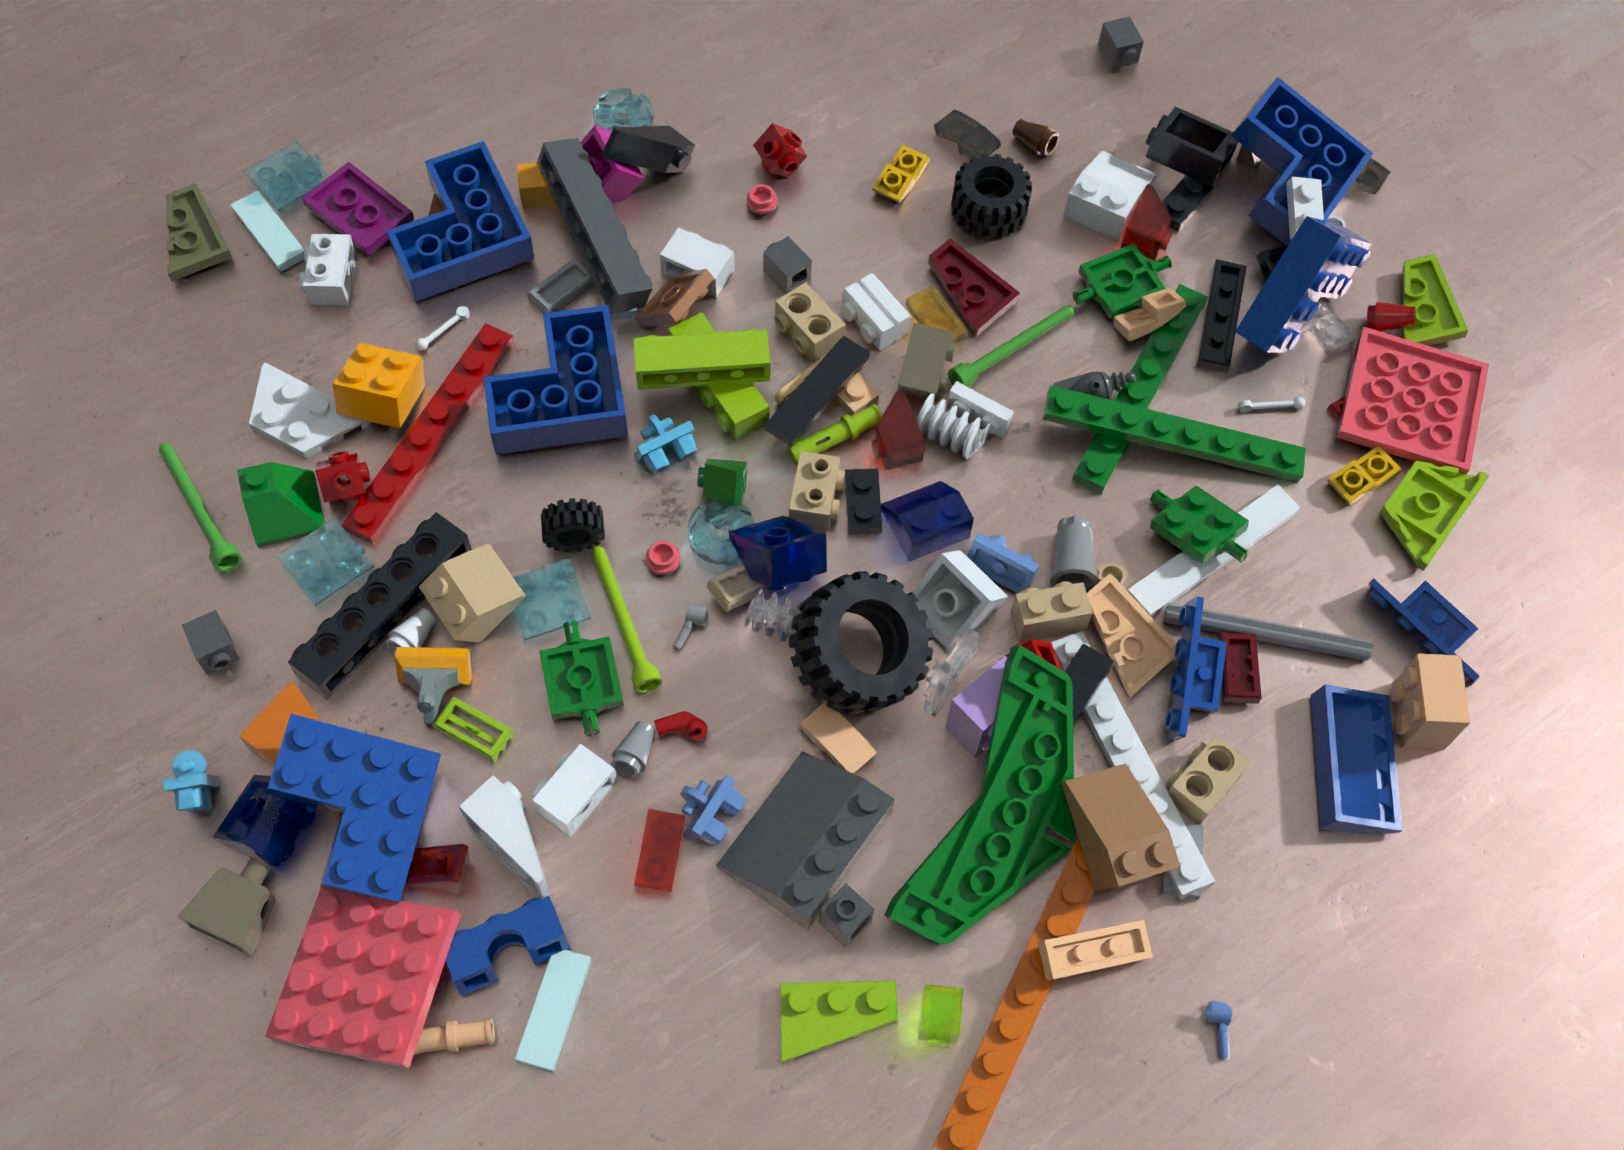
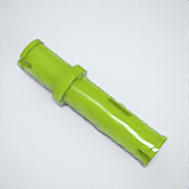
(847, 428)

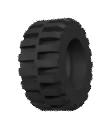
(900, 630)

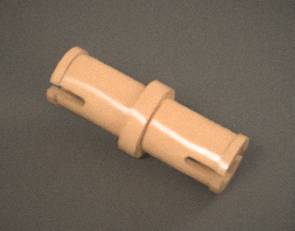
(455, 1035)

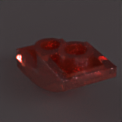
(659, 850)

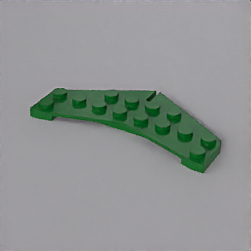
(1002, 834)

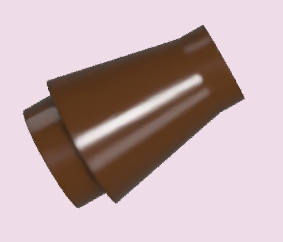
(1038, 137)

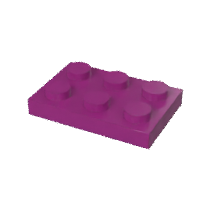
(357, 207)

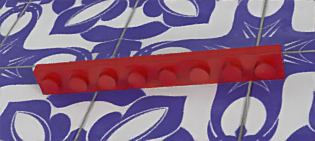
(428, 434)

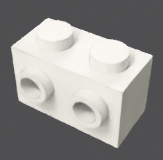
(328, 269)

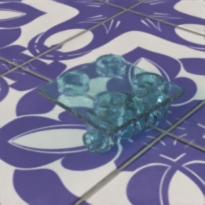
(287, 175)
(325, 561)
(550, 599)

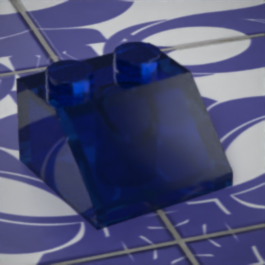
(928, 519)
(780, 551)
(264, 823)

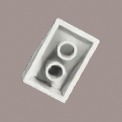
(1107, 194)
(499, 822)

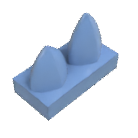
(1001, 563)

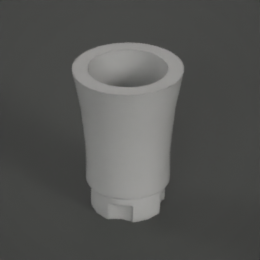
(1074, 553)

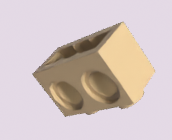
(812, 318)
(1210, 782)

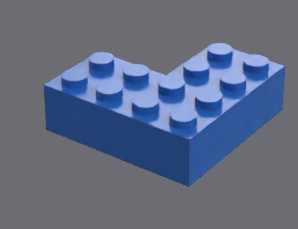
(1297, 143)
(472, 235)
(1311, 267)
(572, 399)
(375, 787)

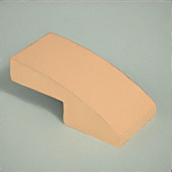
(1155, 311)
(838, 738)

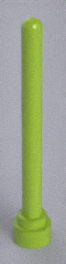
(645, 675)

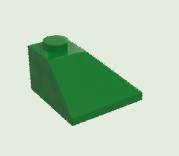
(280, 502)

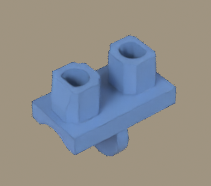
(703, 823)

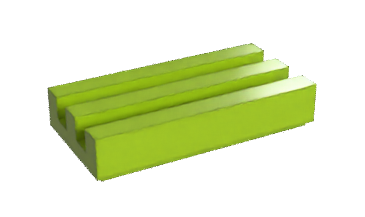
(497, 744)

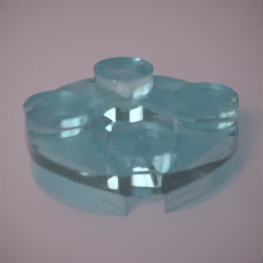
(623, 101)
(705, 540)

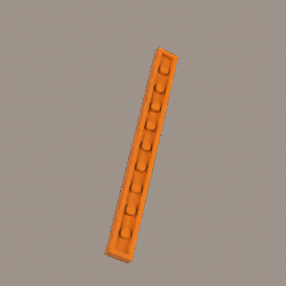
(1016, 1012)

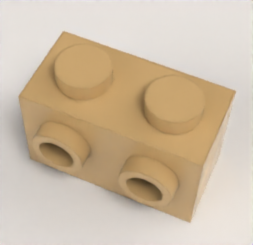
(815, 490)
(1051, 611)

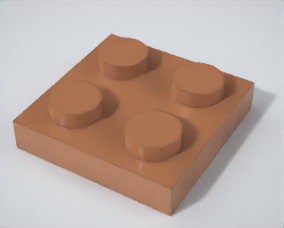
(675, 298)

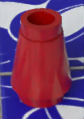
(1389, 316)

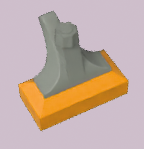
(432, 674)

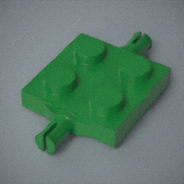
(1120, 280)
(1199, 525)
(581, 678)

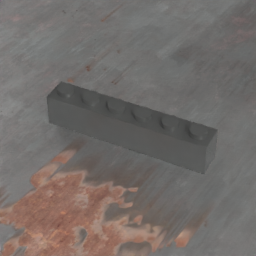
(594, 225)

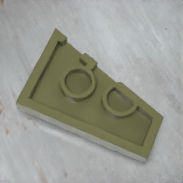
(193, 234)

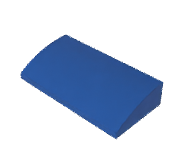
(1355, 761)

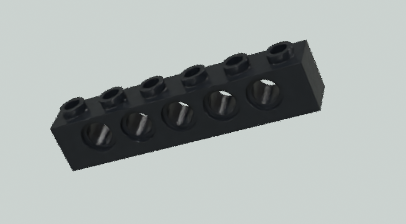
(402, 597)

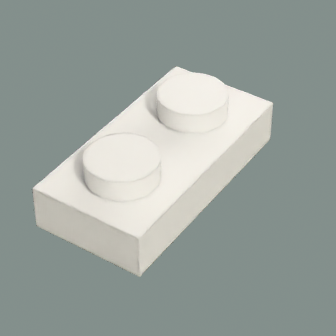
(1303, 200)
(982, 407)

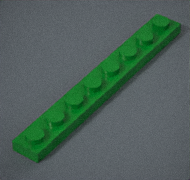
(1150, 371)
(1174, 433)

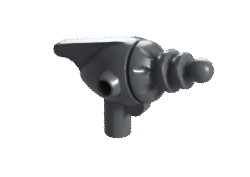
(1097, 383)

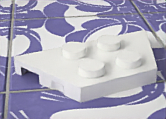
(297, 414)

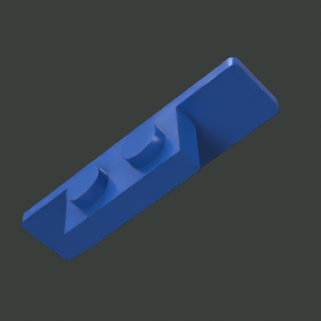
(1433, 618)
(1198, 671)

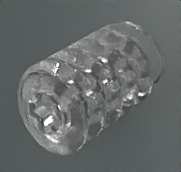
(772, 615)

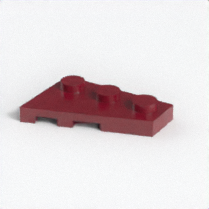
(972, 286)

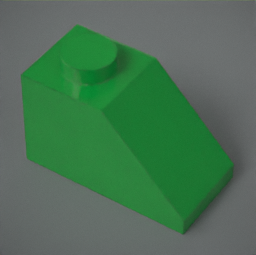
(723, 481)

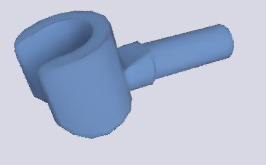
(1220, 1014)

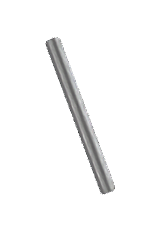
(1278, 633)

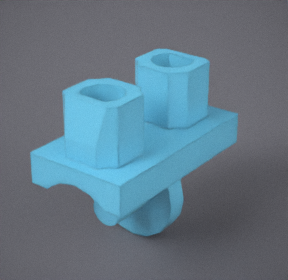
(652, 450)
(193, 785)

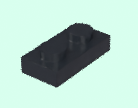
(1186, 201)
(863, 501)

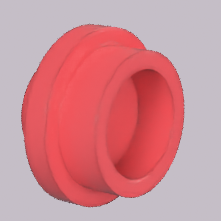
(761, 199)
(662, 557)

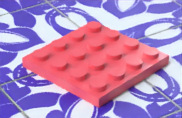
(1413, 400)
(364, 977)

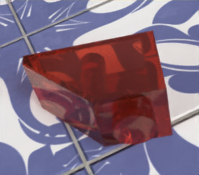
(1148, 225)
(898, 435)

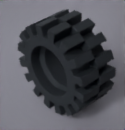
(572, 525)

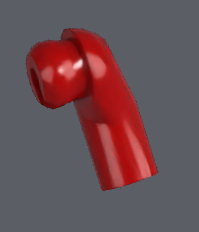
(682, 723)

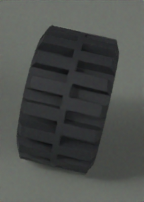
(994, 177)

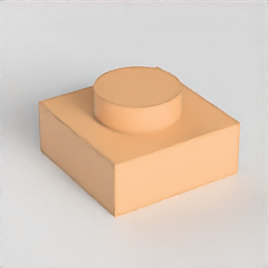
(857, 395)

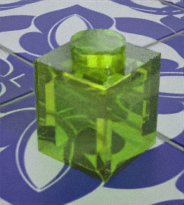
(940, 1015)

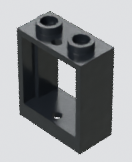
(1191, 146)

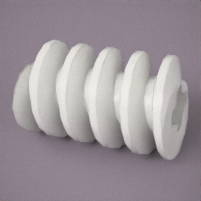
(951, 428)

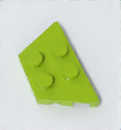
(1429, 507)

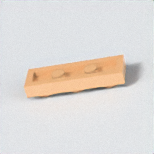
(1095, 949)

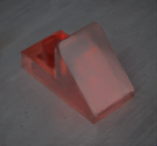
(439, 868)

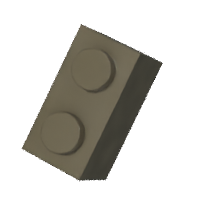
(926, 361)

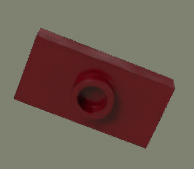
(1241, 669)

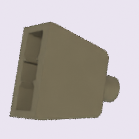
(233, 907)

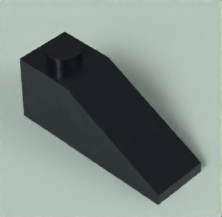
(650, 147)

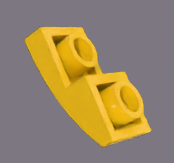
(902, 174)
(1364, 475)

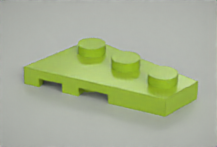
(1436, 308)
(832, 1012)

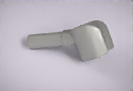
(694, 615)

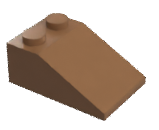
(1118, 828)

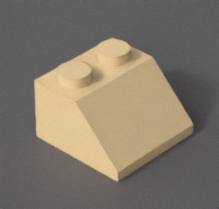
(472, 593)

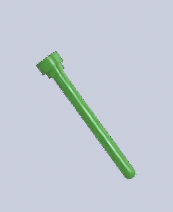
(967, 373)
(222, 553)

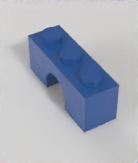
(475, 949)

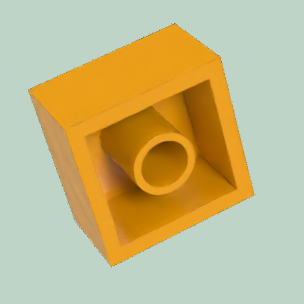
(379, 385)

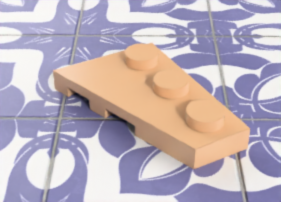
(1129, 634)

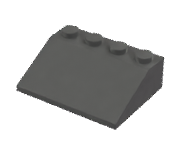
(807, 837)

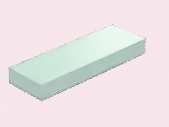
(268, 231)
(553, 1010)

